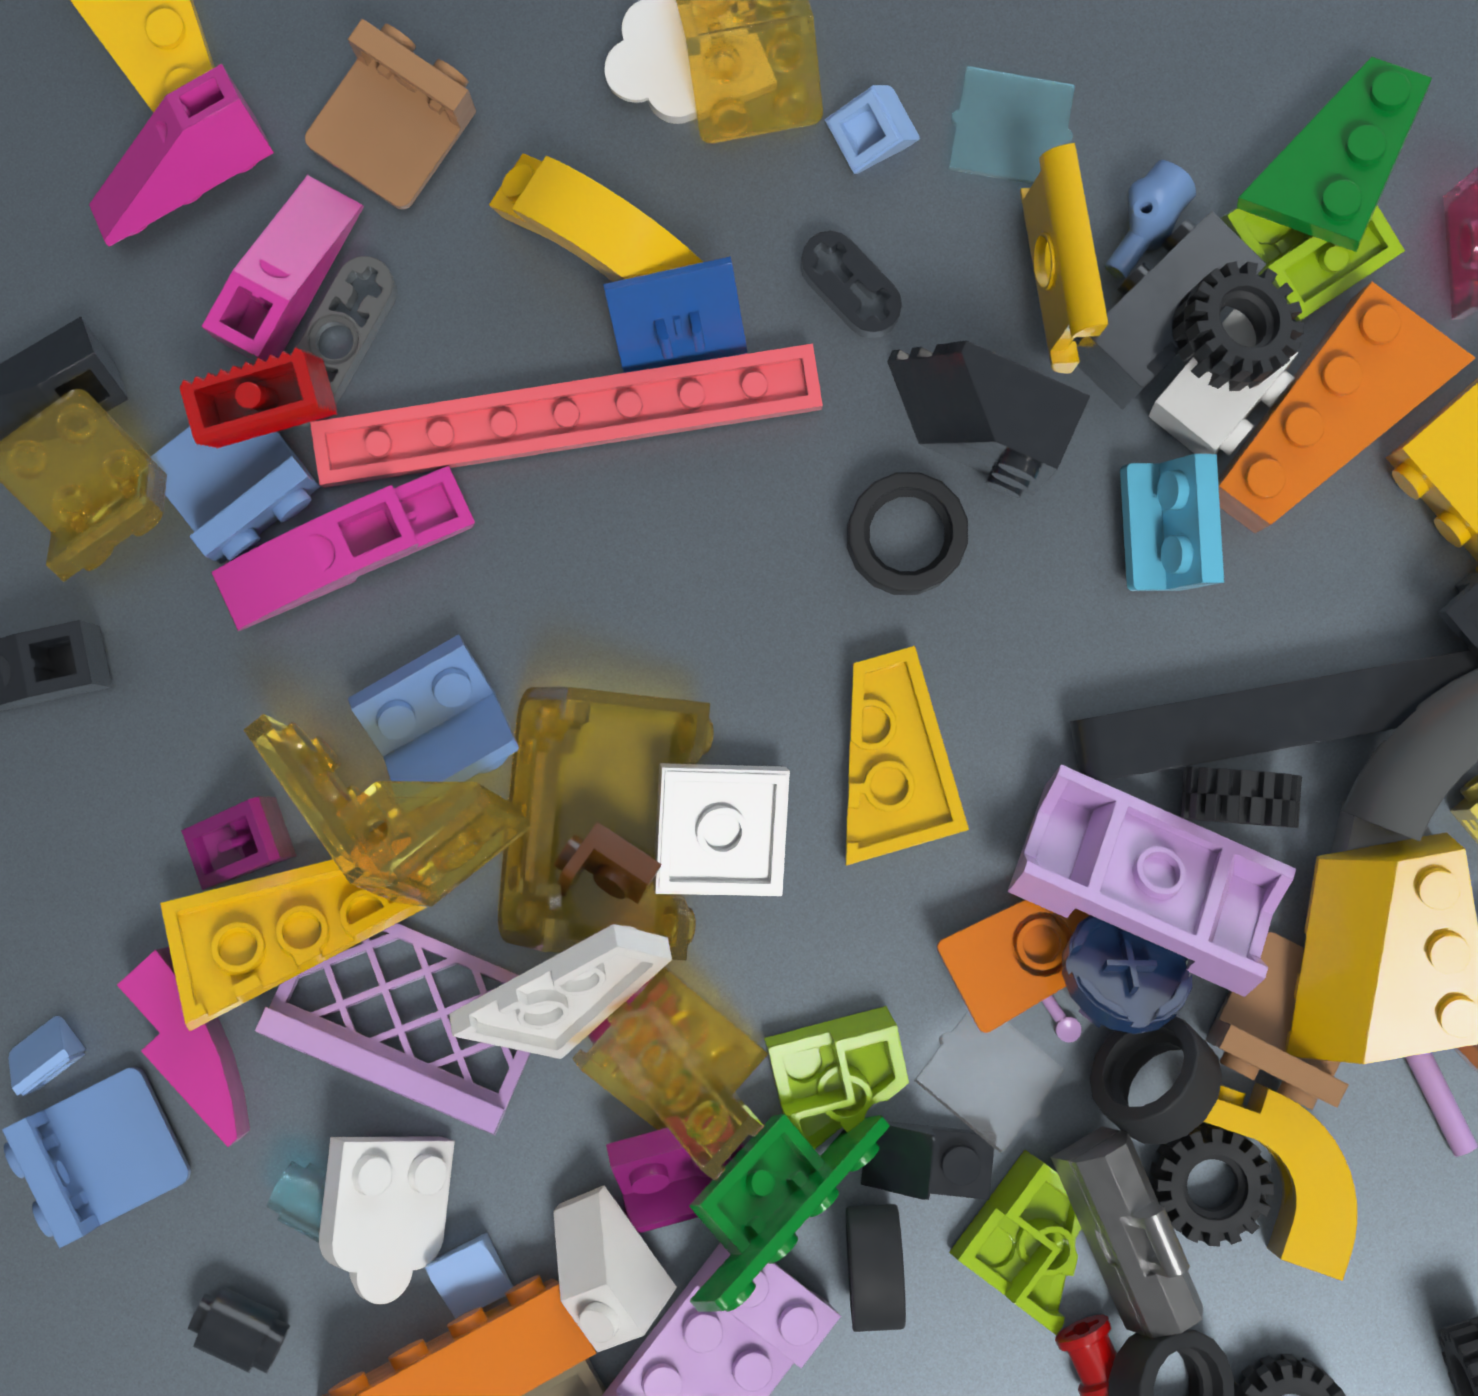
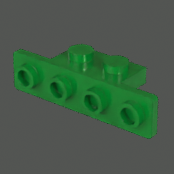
(768, 1197)

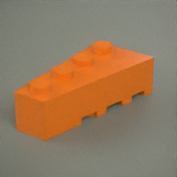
(1345, 395)
(484, 1352)

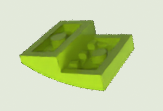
(1310, 265)

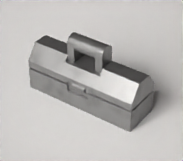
(1129, 1234)

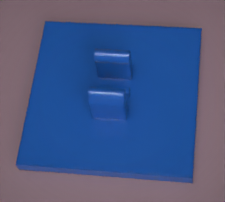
(677, 316)

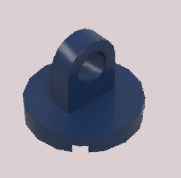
(1123, 978)

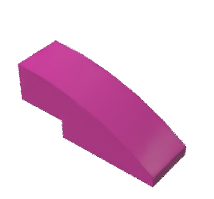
(194, 1061)

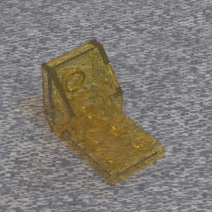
(430, 830)

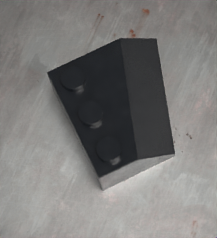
(988, 412)

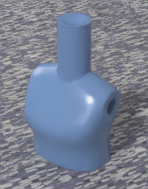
(1152, 214)

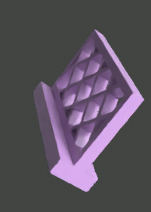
(384, 1064)

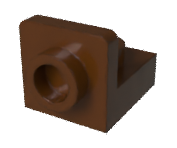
(615, 863)

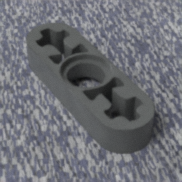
(370, 308)

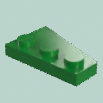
(1342, 158)

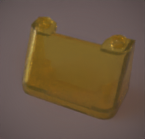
(584, 763)

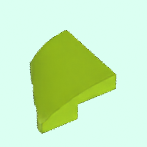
(836, 1071)
(1025, 1240)

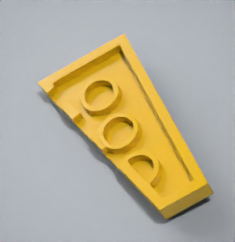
(266, 931)

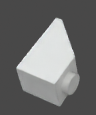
(607, 1270)

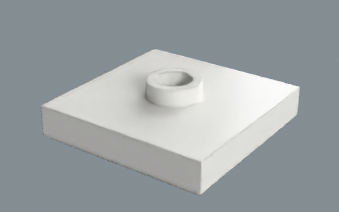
(721, 829)

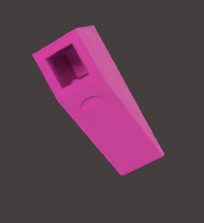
(183, 150)
(282, 271)

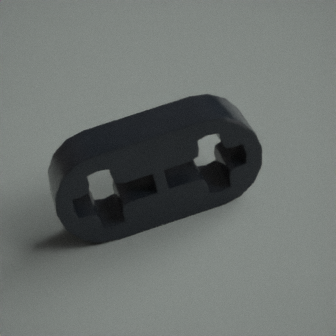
(862, 274)

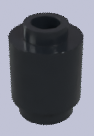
(238, 1330)

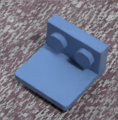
(436, 718)

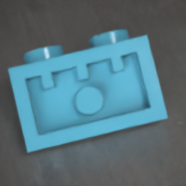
(1172, 524)

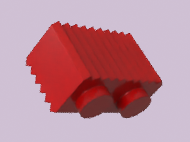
(258, 398)

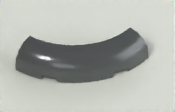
(1420, 761)

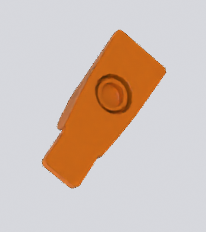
(1008, 961)

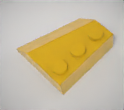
(1388, 954)

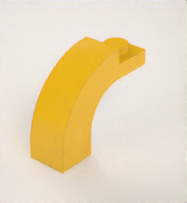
(587, 220)
(1318, 1191)

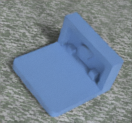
(234, 490)
(96, 1155)

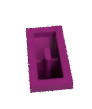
(238, 841)

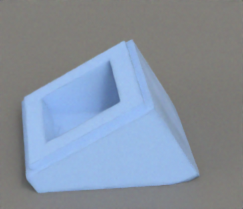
(872, 127)
(43, 1056)
(469, 1275)

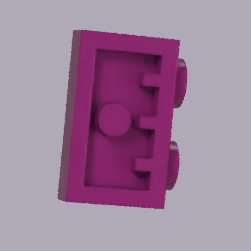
(657, 1179)

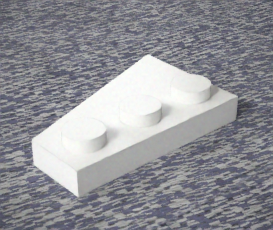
(566, 995)

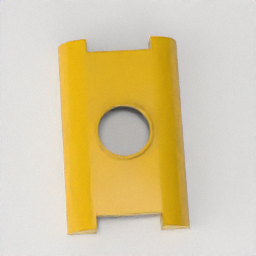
(1063, 256)

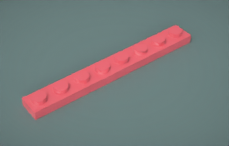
(566, 415)

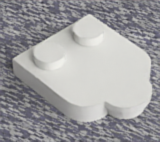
(653, 62)
(385, 1209)

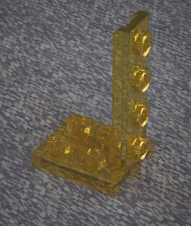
(679, 1068)

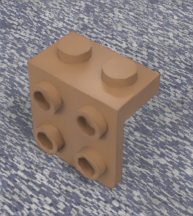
(391, 116)
(1256, 1030)

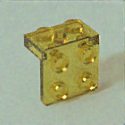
(751, 66)
(82, 481)

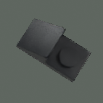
(929, 1161)

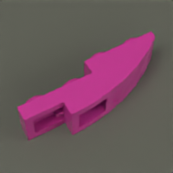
(342, 547)

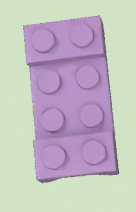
(1152, 877)
(732, 1350)

